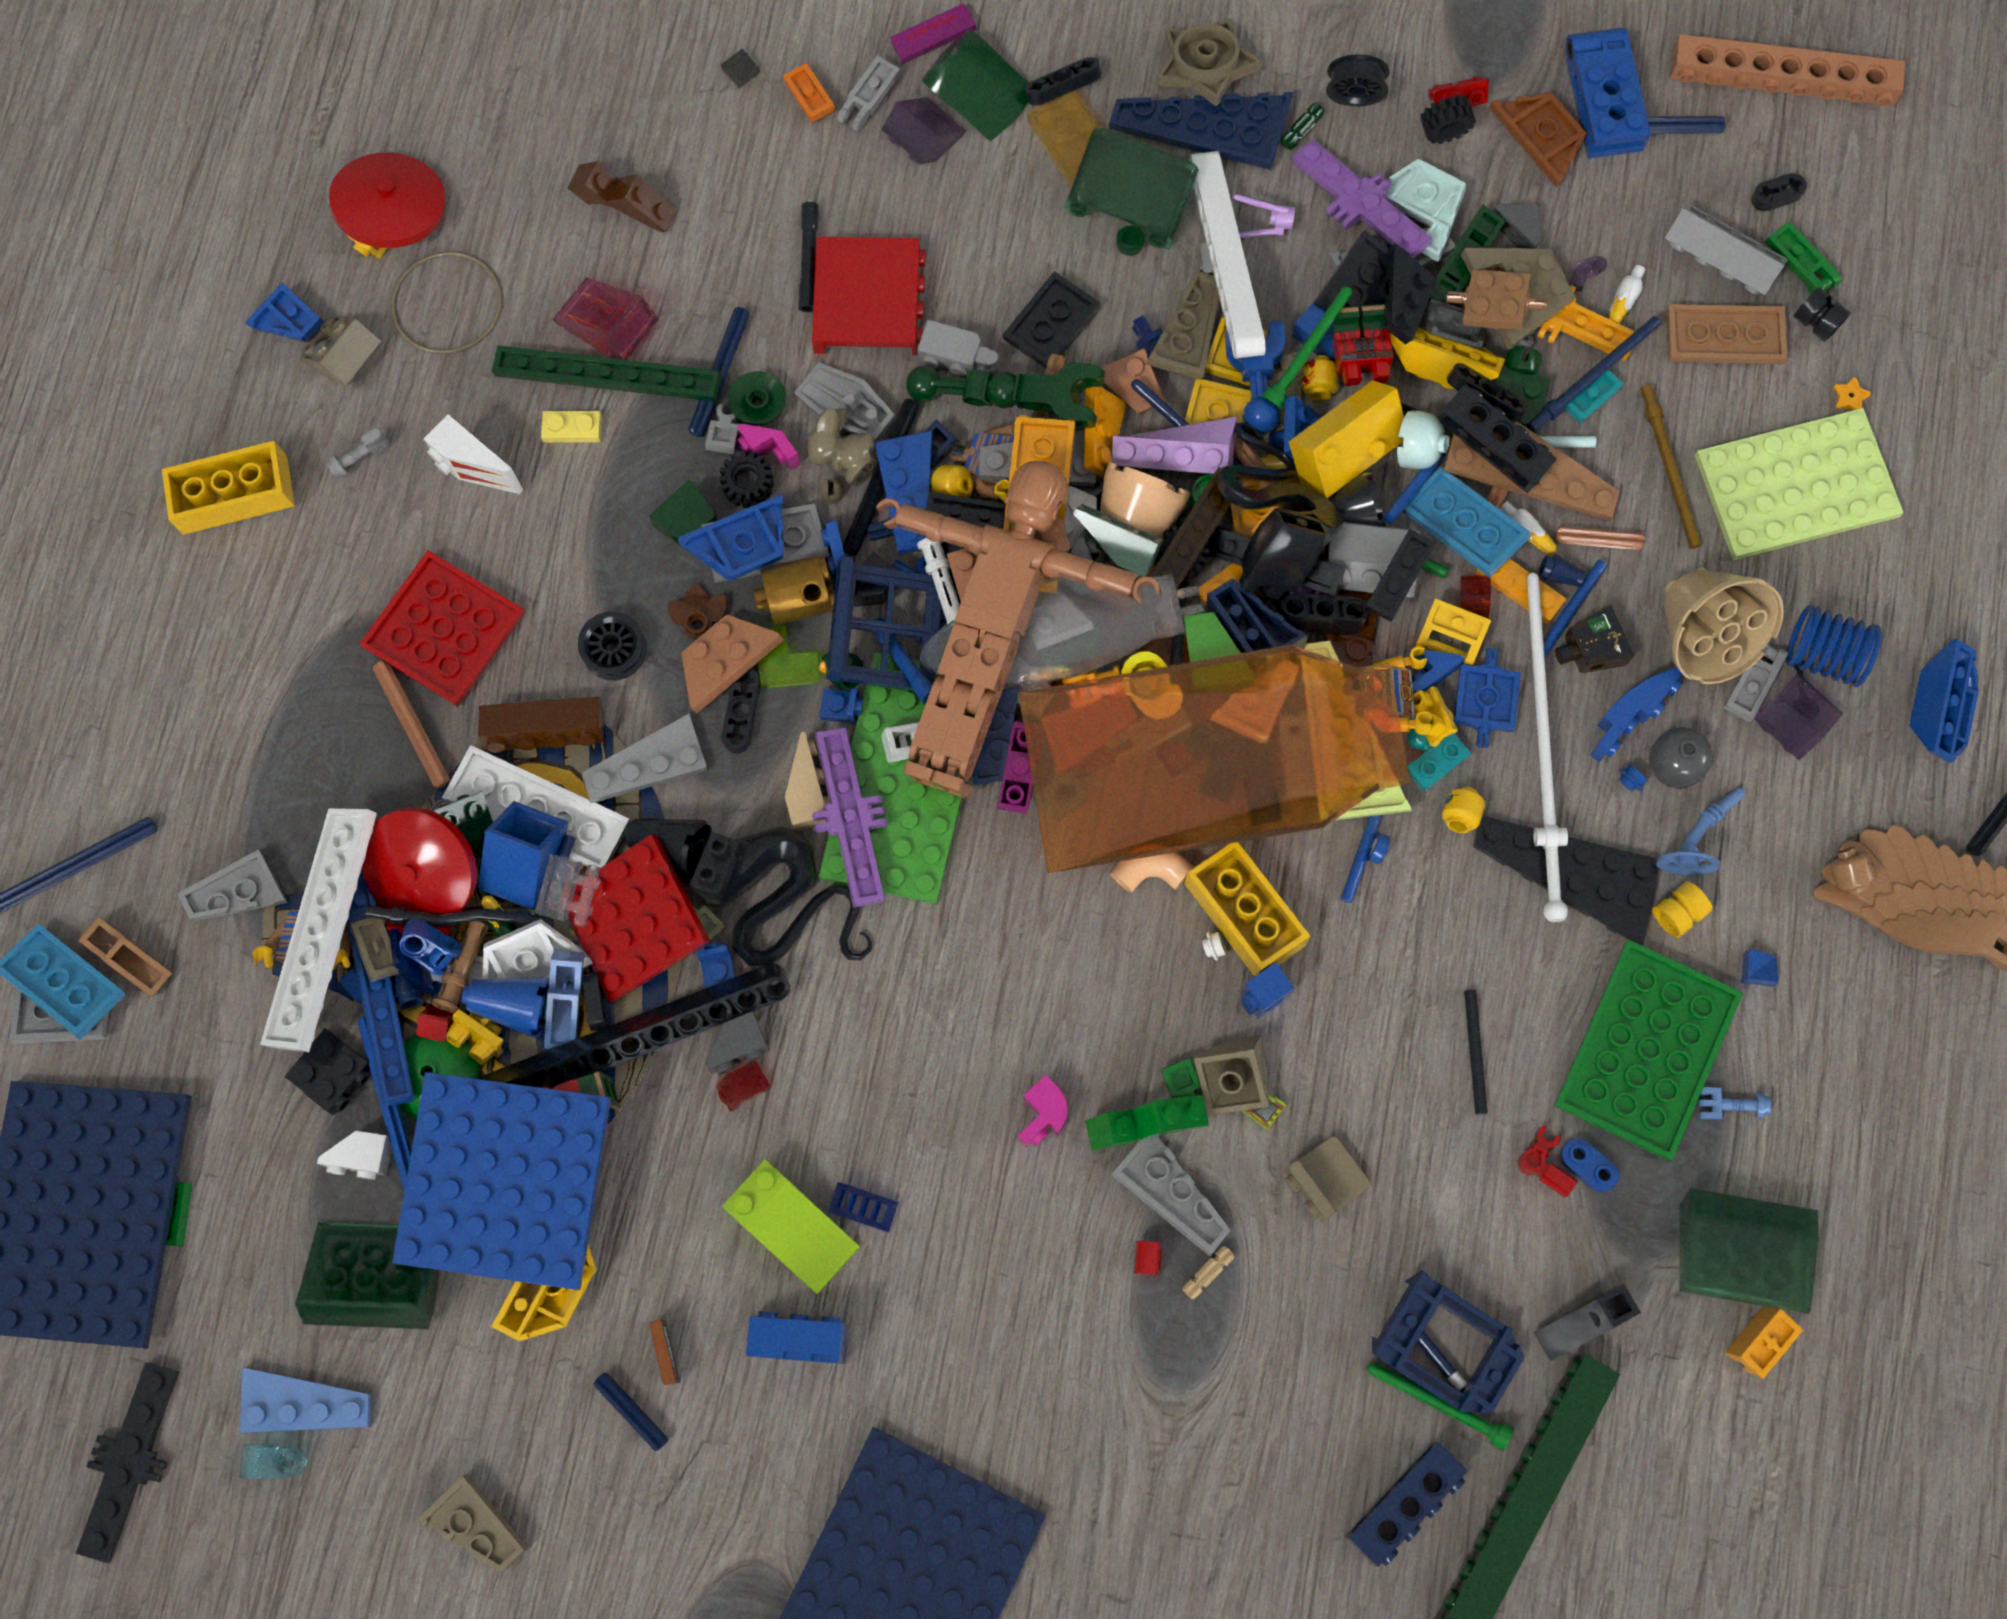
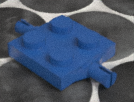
(1487, 698)

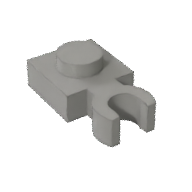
(723, 433)

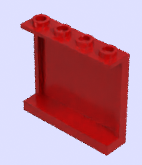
(867, 293)

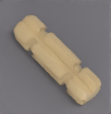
(1208, 1272)

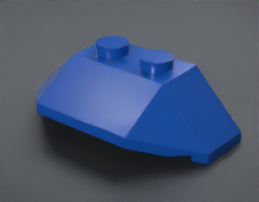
(1946, 701)

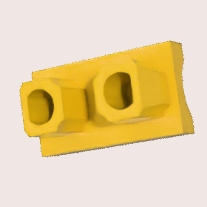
(1442, 718)
(480, 1031)

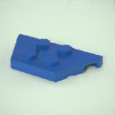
(741, 540)

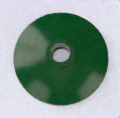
(754, 387)

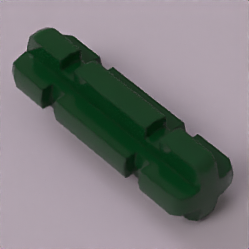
(1302, 126)

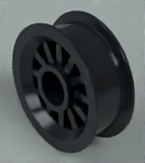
(1357, 80)
(613, 621)

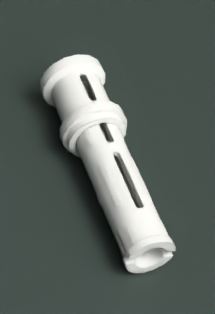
(935, 567)

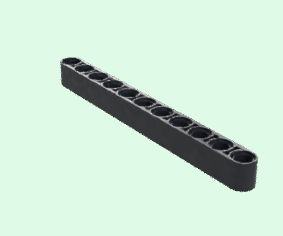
(642, 1030)

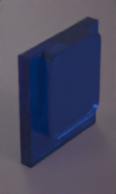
(408, 967)

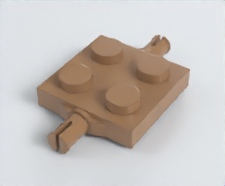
(1497, 299)

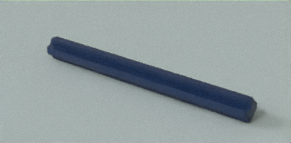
(76, 863)

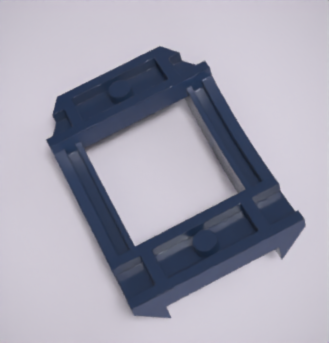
(1407, 1325)

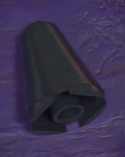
(1359, 501)
(681, 839)

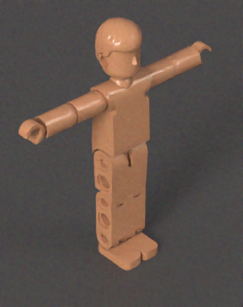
(993, 617)

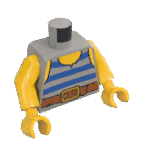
(1404, 691)

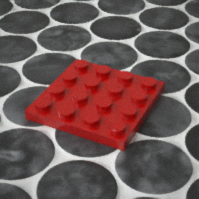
(442, 628)
(638, 920)

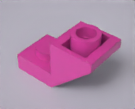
(764, 440)

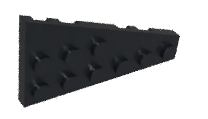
(1594, 878)

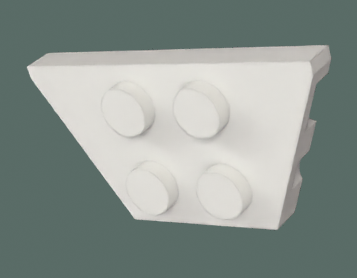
(525, 952)

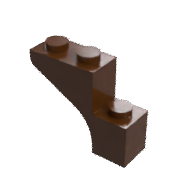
(626, 194)

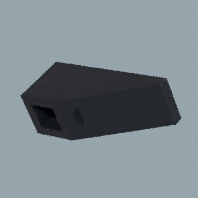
(1587, 1321)

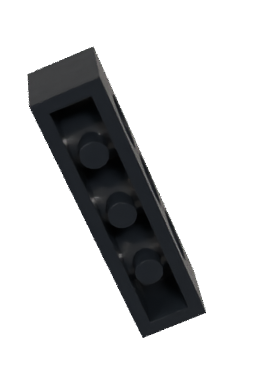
(1498, 453)

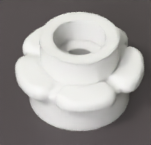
(1214, 945)

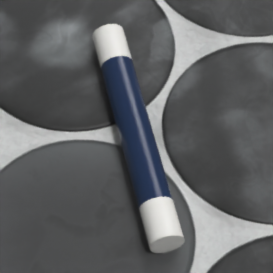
(1441, 1361)

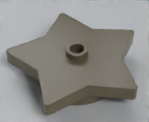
(1206, 60)

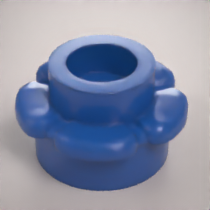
(1632, 778)

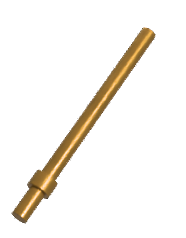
(1654, 415)

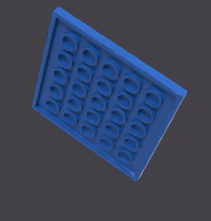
(502, 1181)

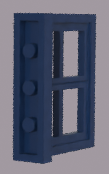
(843, 622)

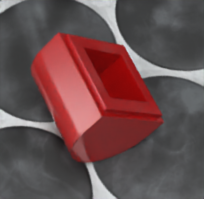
(1148, 1258)

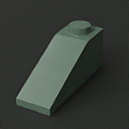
(1126, 545)

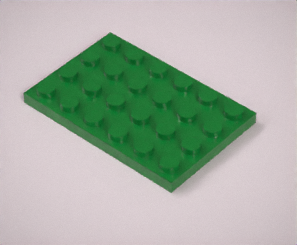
(1648, 1050)

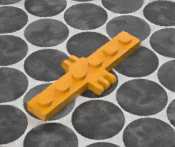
(1586, 327)

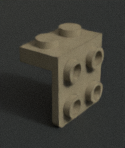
(1327, 1179)

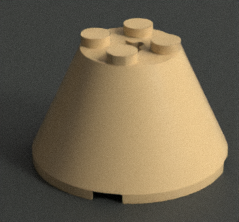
(1720, 623)

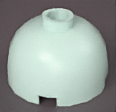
(1422, 441)

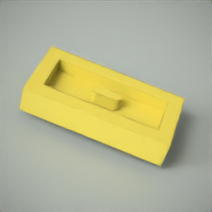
(571, 426)

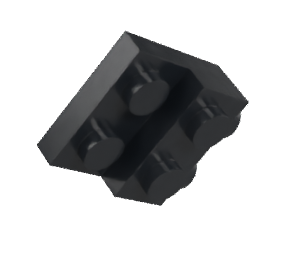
(329, 1072)

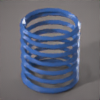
(1811, 636)

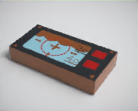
(664, 1352)

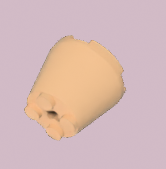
(1141, 500)

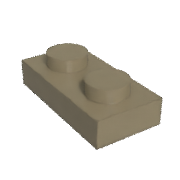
(374, 948)

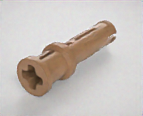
(458, 975)

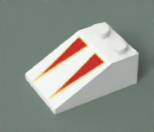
(467, 458)

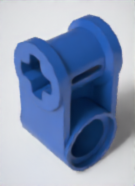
(431, 949)

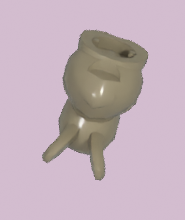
(848, 453)

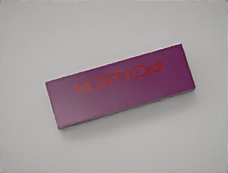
(932, 33)

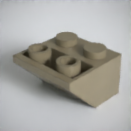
(340, 349)

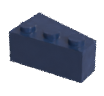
(1251, 622)

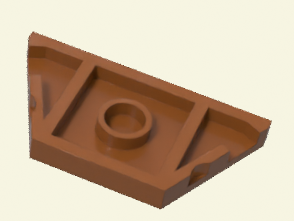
(1543, 131)

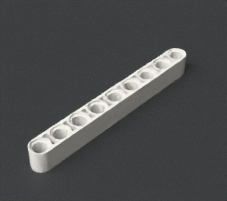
(1227, 257)

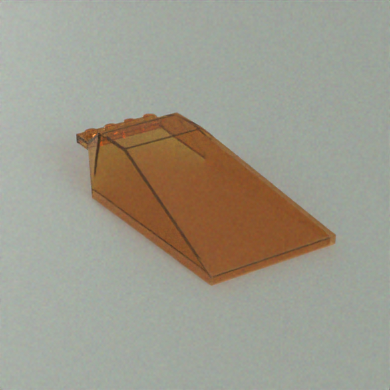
(1207, 753)

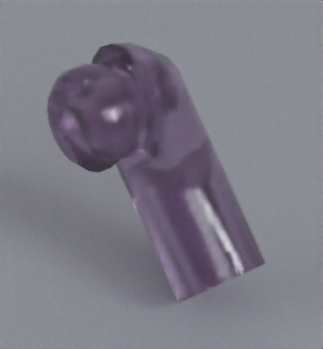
(1586, 269)

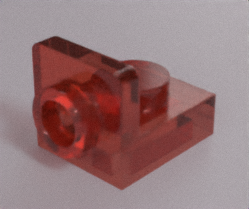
(1476, 594)

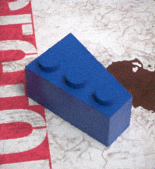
(797, 1338)

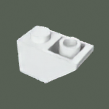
(359, 1152)

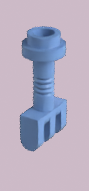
(1760, 1105)

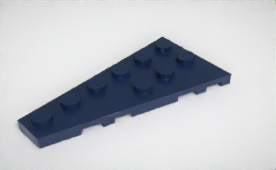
(1236, 128)

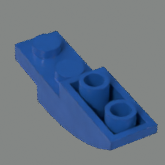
(1635, 706)

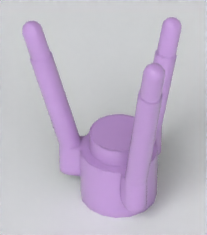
(1280, 216)

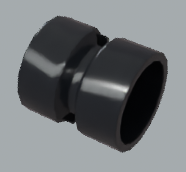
(1822, 314)

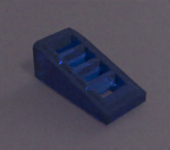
(837, 1199)

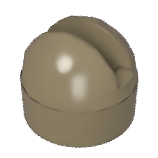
(838, 491)

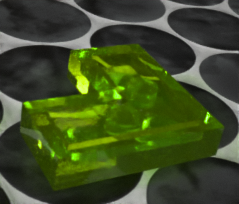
(787, 669)

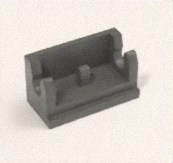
(1447, 322)

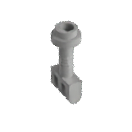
(373, 441)

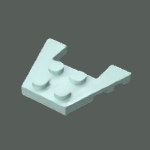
(1429, 198)

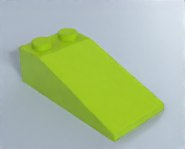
(790, 1226)

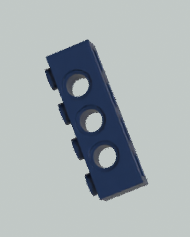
(1365, 1532)

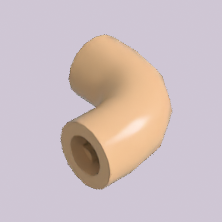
(1169, 867)

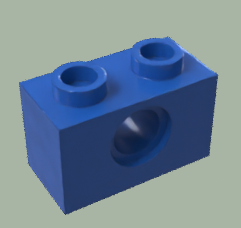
(1266, 991)

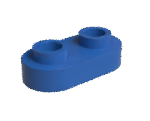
(1589, 1166)

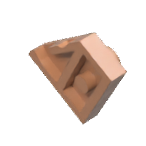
(1123, 371)

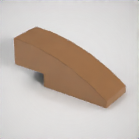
(125, 956)

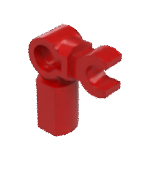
(1533, 1162)

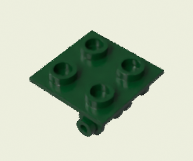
(471, 817)

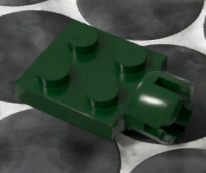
(1524, 381)

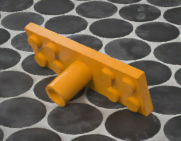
(1042, 441)

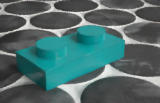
(1594, 397)

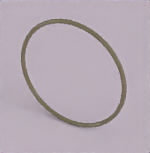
(446, 351)

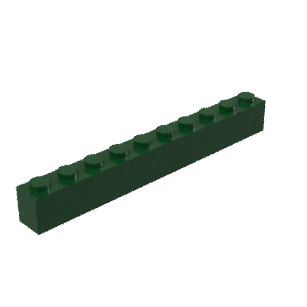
(1531, 1490)

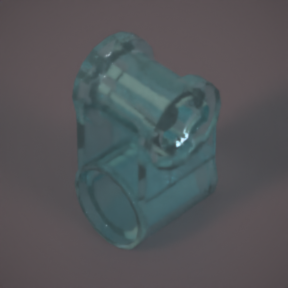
(267, 1461)

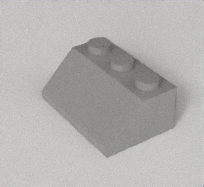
(1366, 554)

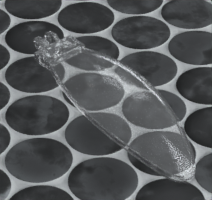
(1083, 629)

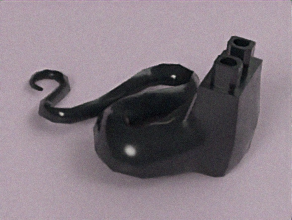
(1286, 540)
(735, 865)

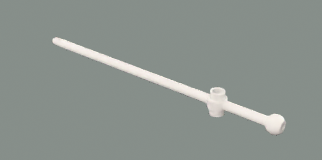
(1550, 835)

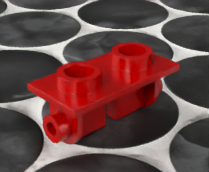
(1474, 89)

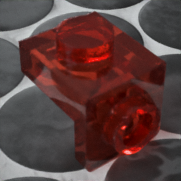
(742, 1085)

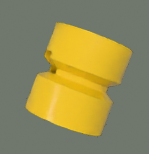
(1685, 907)

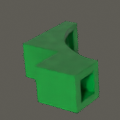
(1146, 1121)

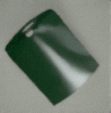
(978, 84)

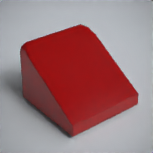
(434, 1023)

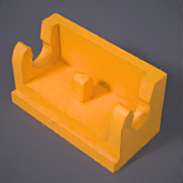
(1764, 1341)

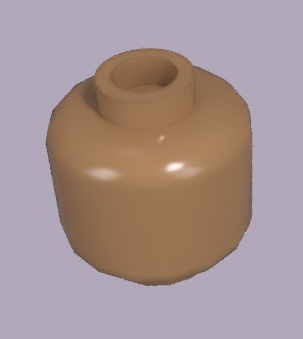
(1853, 871)

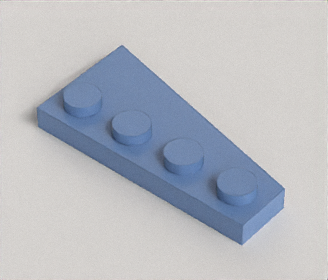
(291, 1404)

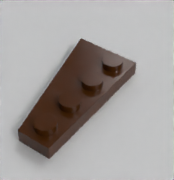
(1357, 648)

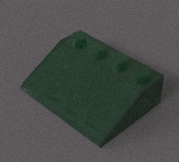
(1747, 1250)
(357, 1285)

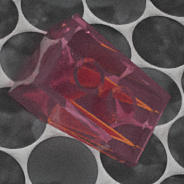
(607, 318)

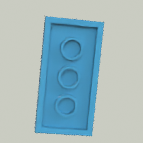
(1466, 522)
(59, 981)

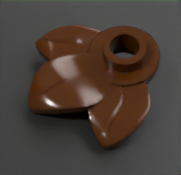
(697, 608)

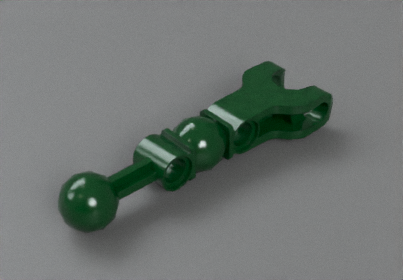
(1027, 391)

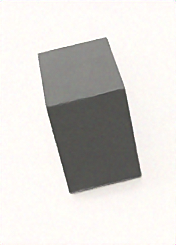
(1520, 224)

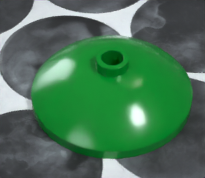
(443, 1059)

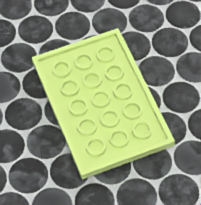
(1798, 484)

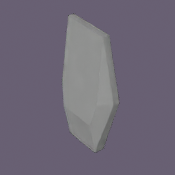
(835, 389)

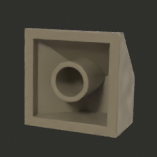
(1234, 1075)

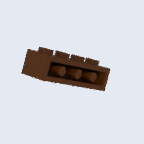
(541, 724)

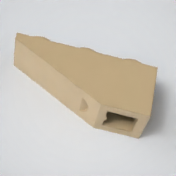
(804, 789)

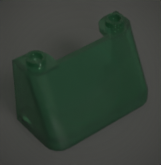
(1132, 184)

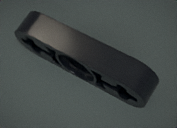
(1063, 81)
(1493, 393)
(730, 729)

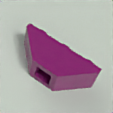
(1017, 778)

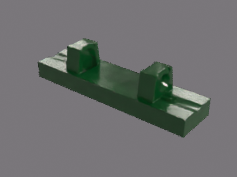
(1478, 234)

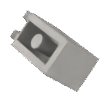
(954, 350)

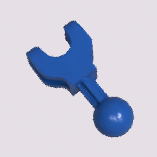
(1258, 369)

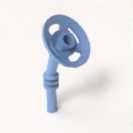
(1688, 857)

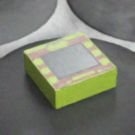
(1266, 1115)

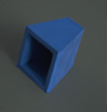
(518, 853)

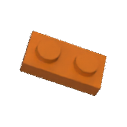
(808, 93)

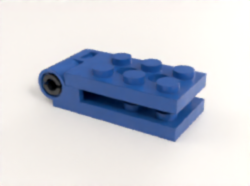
(1607, 92)

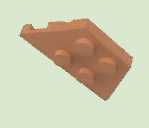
(723, 657)

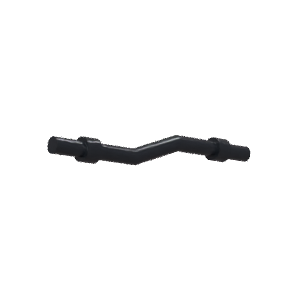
(399, 915)

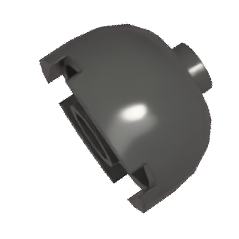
(1681, 757)

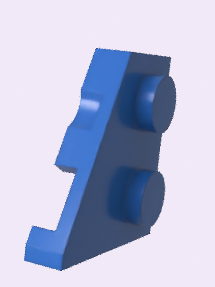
(285, 316)

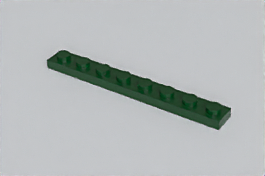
(606, 373)

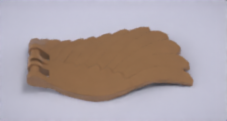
(1927, 896)

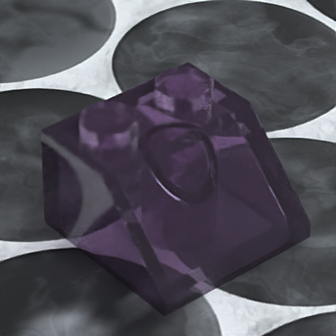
(922, 129)
(1798, 716)

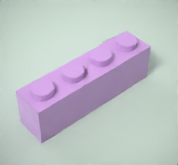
(1182, 449)

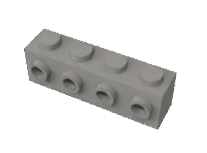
(1725, 249)

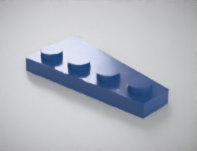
(906, 479)

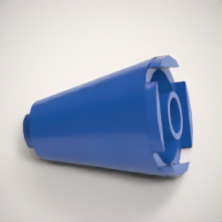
(509, 1002)

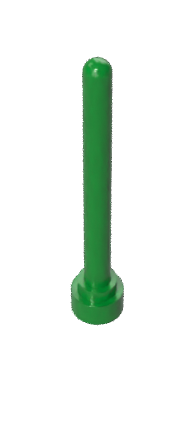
(1277, 392)
(1496, 1433)

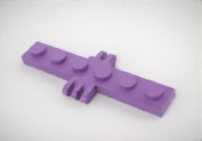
(1360, 199)
(850, 817)

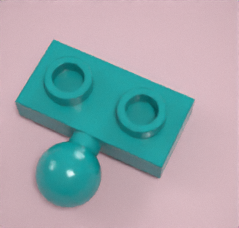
(1434, 761)

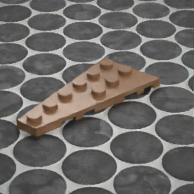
(1563, 484)

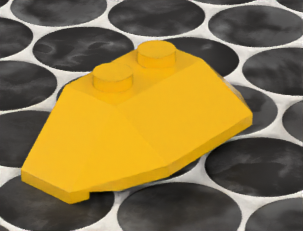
(1435, 356)
(540, 1309)

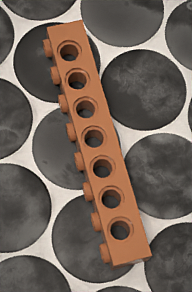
(1800, 63)

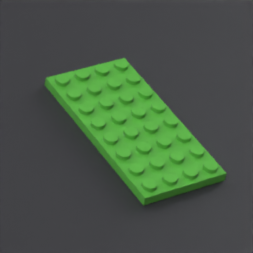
(920, 819)

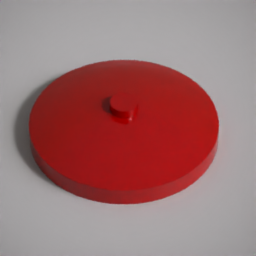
(387, 200)
(419, 862)

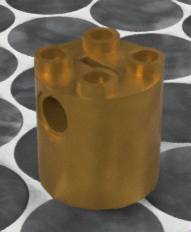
(786, 591)

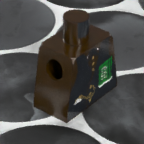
(1596, 643)

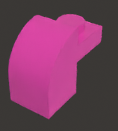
(1051, 1108)

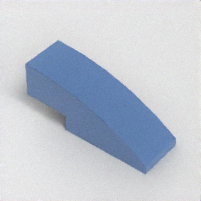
(563, 997)

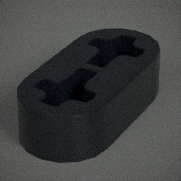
(1780, 196)
(594, 1002)

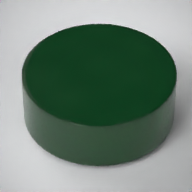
(1130, 240)

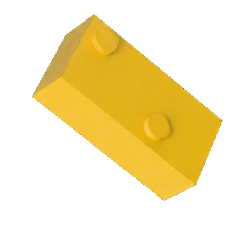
(1348, 438)
(228, 487)
(1246, 909)

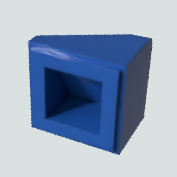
(1759, 968)

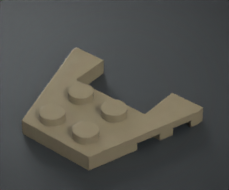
(1546, 282)

